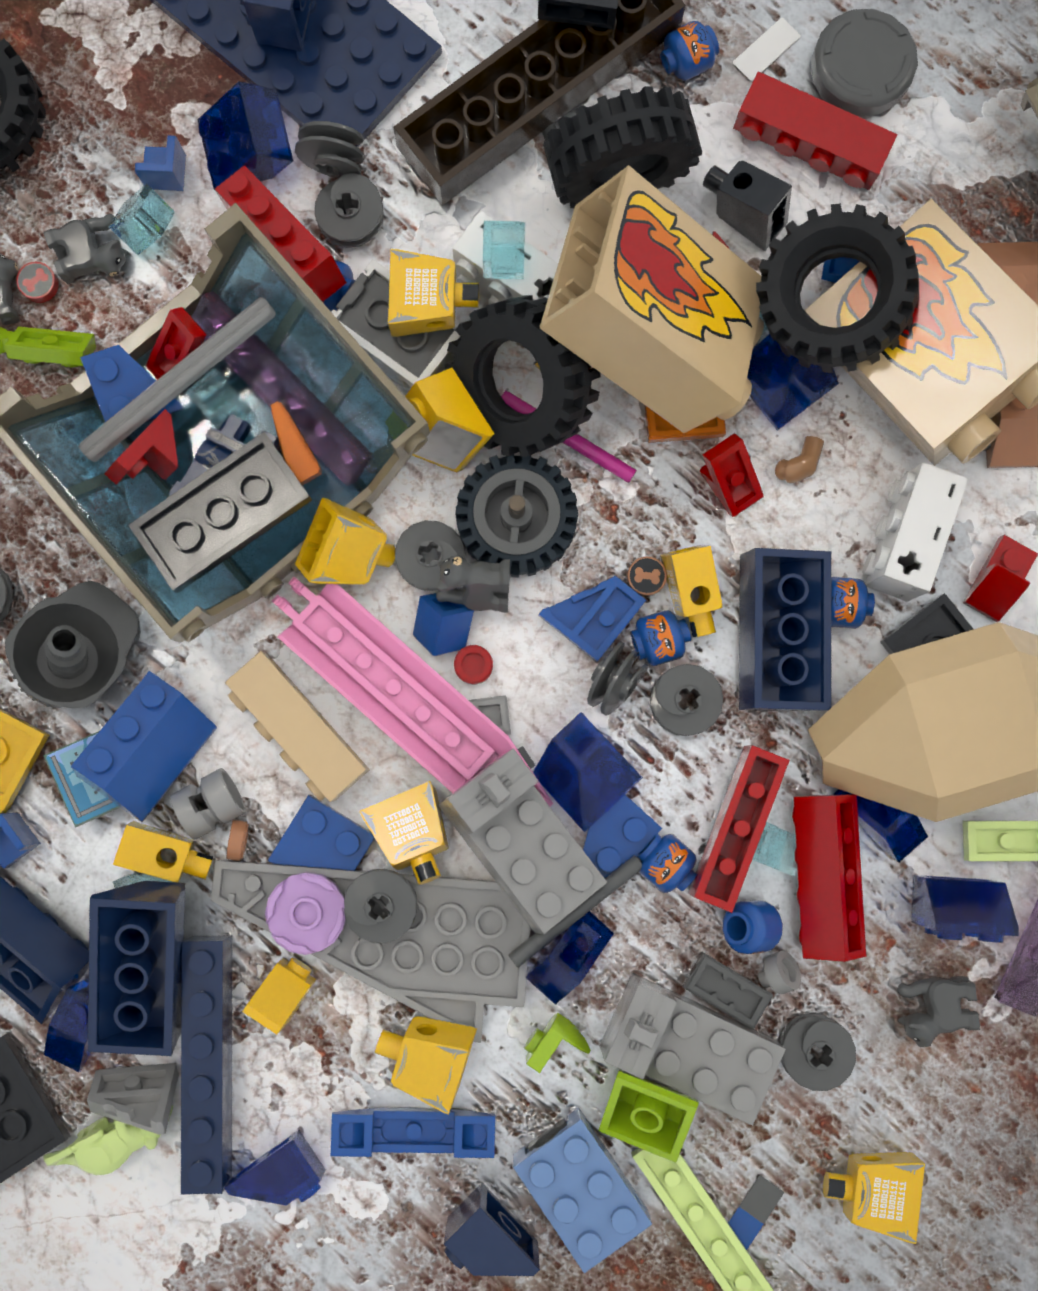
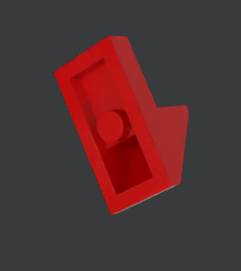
(176, 341)
(151, 448)
(731, 475)
(1001, 578)

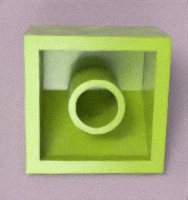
(648, 1115)

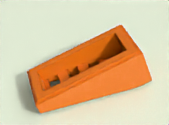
(293, 446)

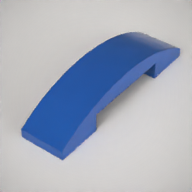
(412, 1131)

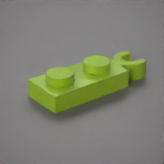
(46, 345)

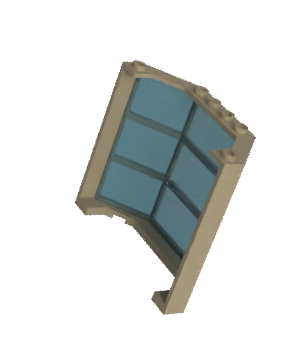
(309, 342)

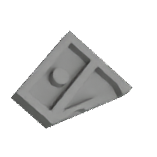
(135, 1095)

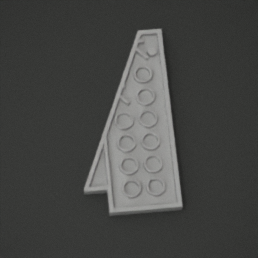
(440, 967)

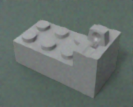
(522, 842)
(691, 1049)

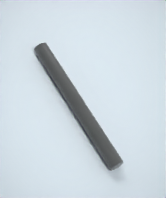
(539, 941)

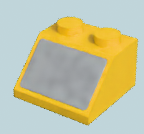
(453, 420)

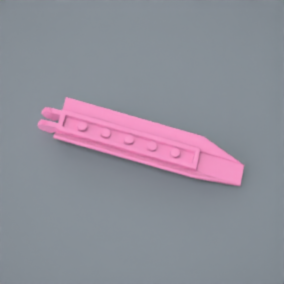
(393, 686)

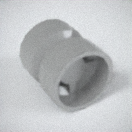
(221, 798)

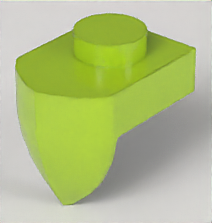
(544, 1043)

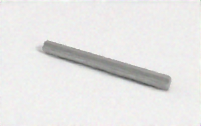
(177, 379)

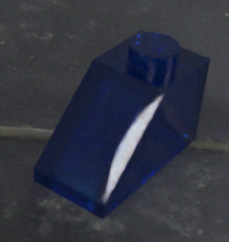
(889, 827)
(569, 957)
(69, 1028)
(280, 1174)

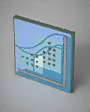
(80, 799)

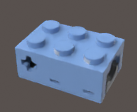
(581, 1190)

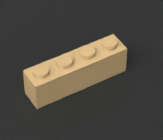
(296, 726)

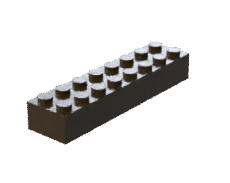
(524, 91)

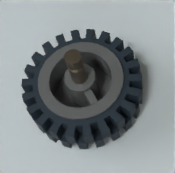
(517, 513)

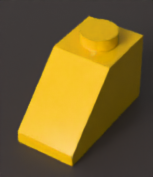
(280, 994)

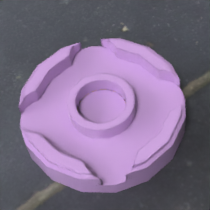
(306, 913)

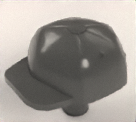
(72, 646)

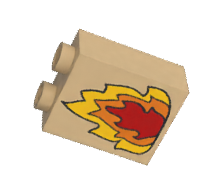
(656, 303)
(966, 346)

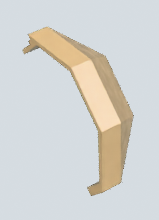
(939, 726)

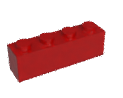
(814, 131)
(283, 231)
(738, 827)
(829, 877)

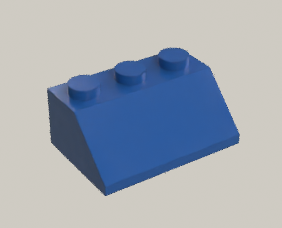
(144, 746)

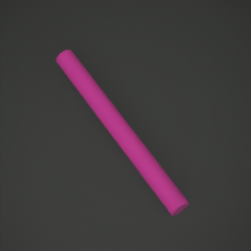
(579, 443)

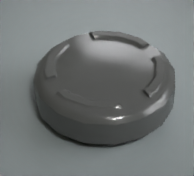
(864, 62)

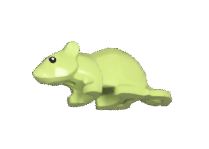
(103, 1146)

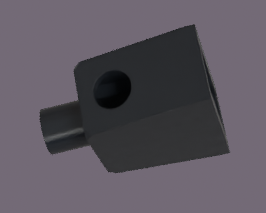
(750, 201)

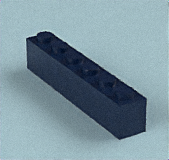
(206, 1064)

